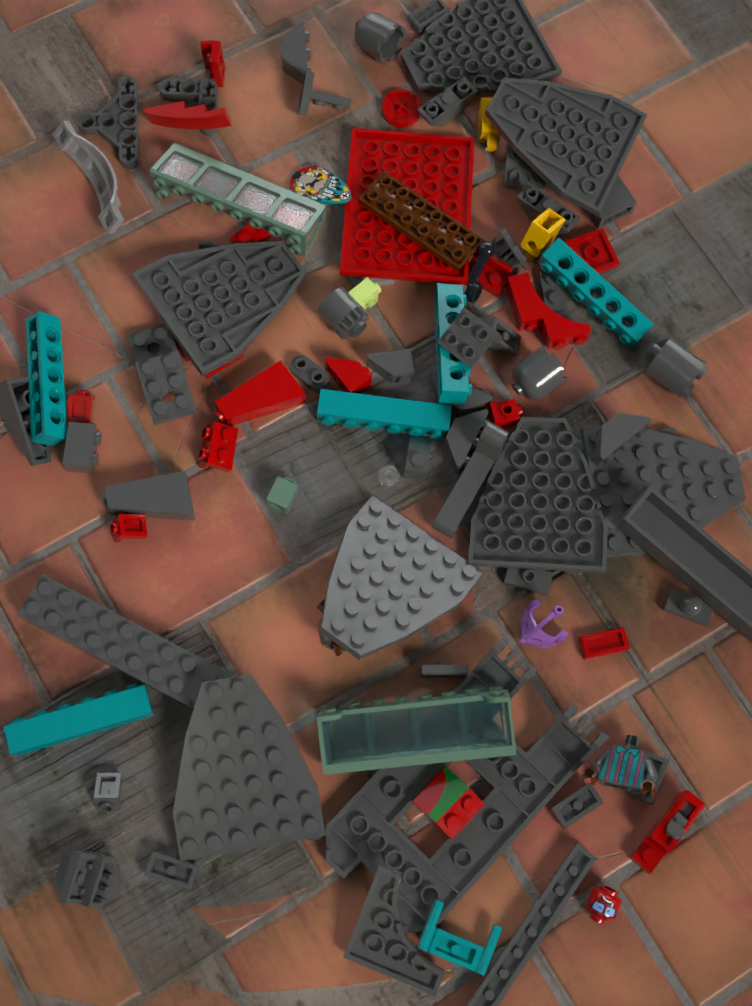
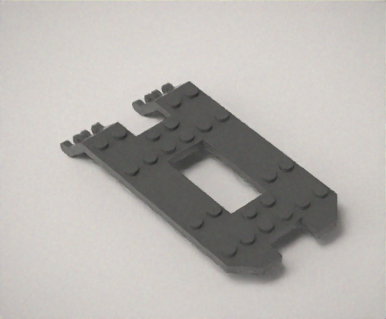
(520, 787)

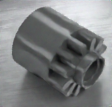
(343, 314)

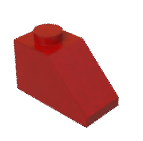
(348, 374)

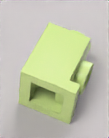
(366, 293)

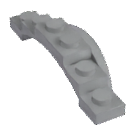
(98, 171)

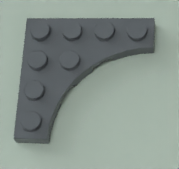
(382, 941)

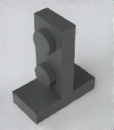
(318, 98)

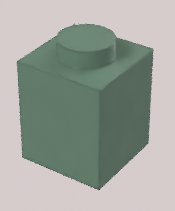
(282, 494)

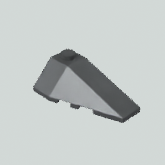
(16, 415)

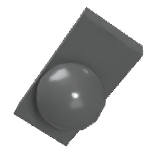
(688, 607)

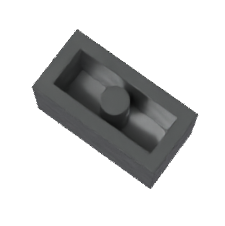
(81, 447)

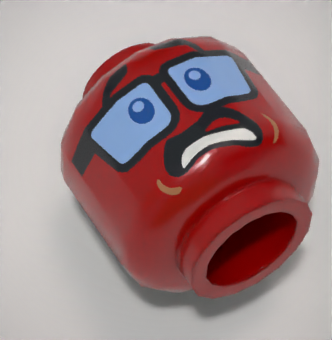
(603, 904)

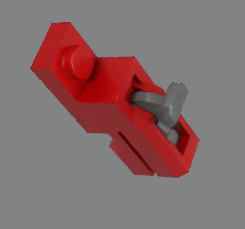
(667, 831)

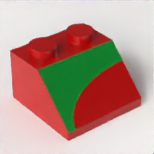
(448, 802)

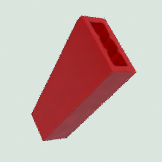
(260, 396)

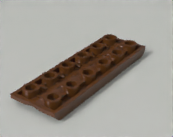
(420, 221)

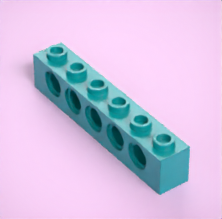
(592, 281)
(451, 372)
(46, 379)

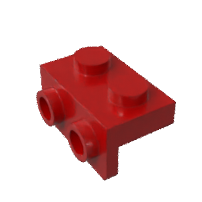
(218, 446)

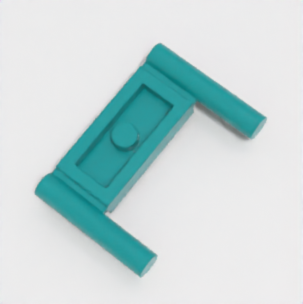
(456, 948)

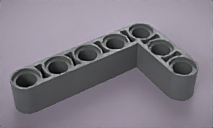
(471, 480)

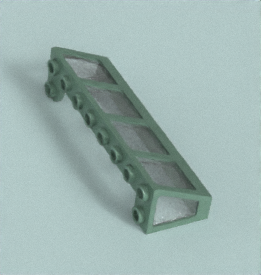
(239, 195)

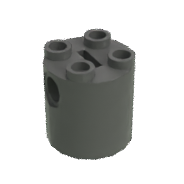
(674, 366)

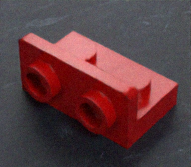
(214, 60)
(494, 274)

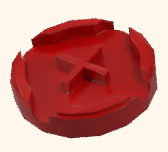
(400, 108)

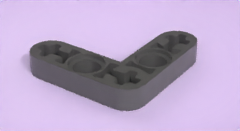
(199, 93)

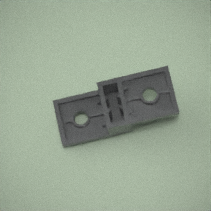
(161, 374)

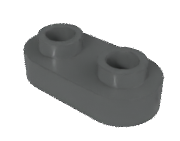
(308, 372)

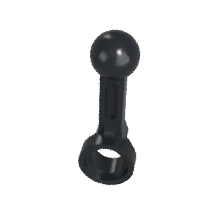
(474, 289)

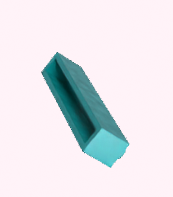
(384, 413)
(78, 720)

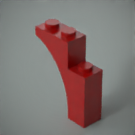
(532, 313)

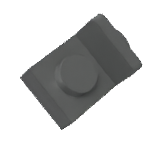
(108, 792)

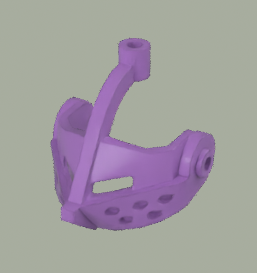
(531, 631)

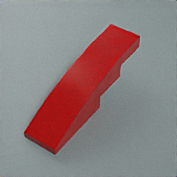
(196, 117)

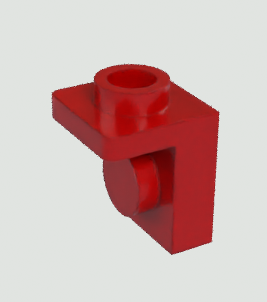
(80, 406)
(129, 527)

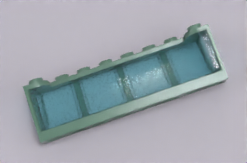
(416, 731)

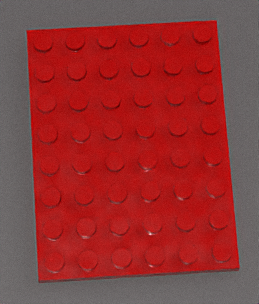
(430, 166)

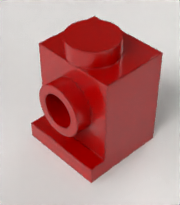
(502, 419)

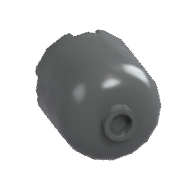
(379, 36)
(538, 374)

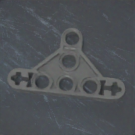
(118, 114)

